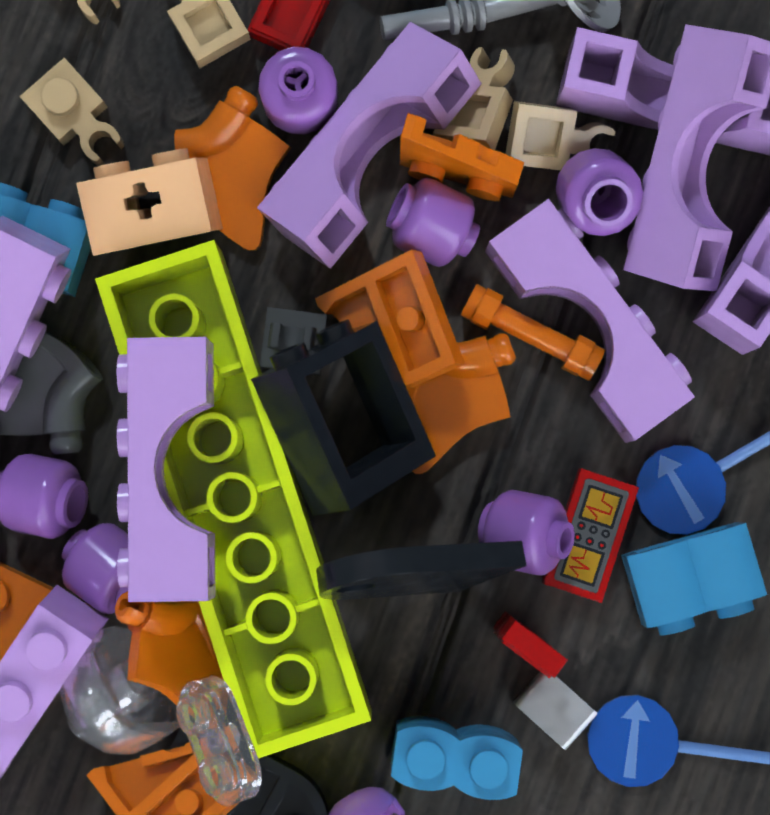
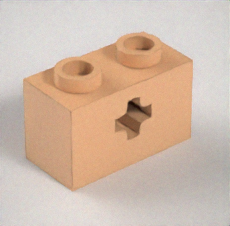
(114, 210)

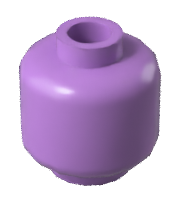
(305, 108)
(599, 192)
(433, 221)
(41, 496)
(535, 521)
(92, 565)

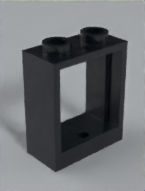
(304, 433)

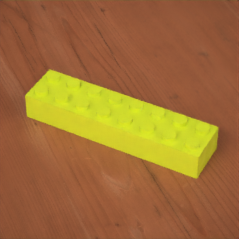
(228, 474)

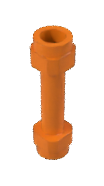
(579, 356)

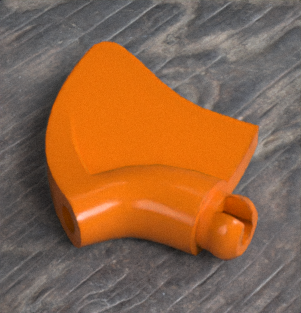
(240, 161)
(464, 396)
(167, 644)

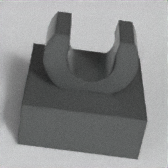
(289, 328)

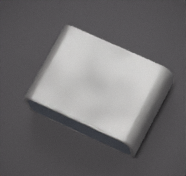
(555, 709)

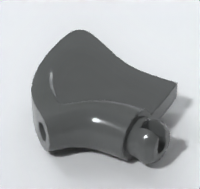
(52, 395)

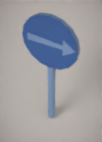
(685, 487)
(638, 742)

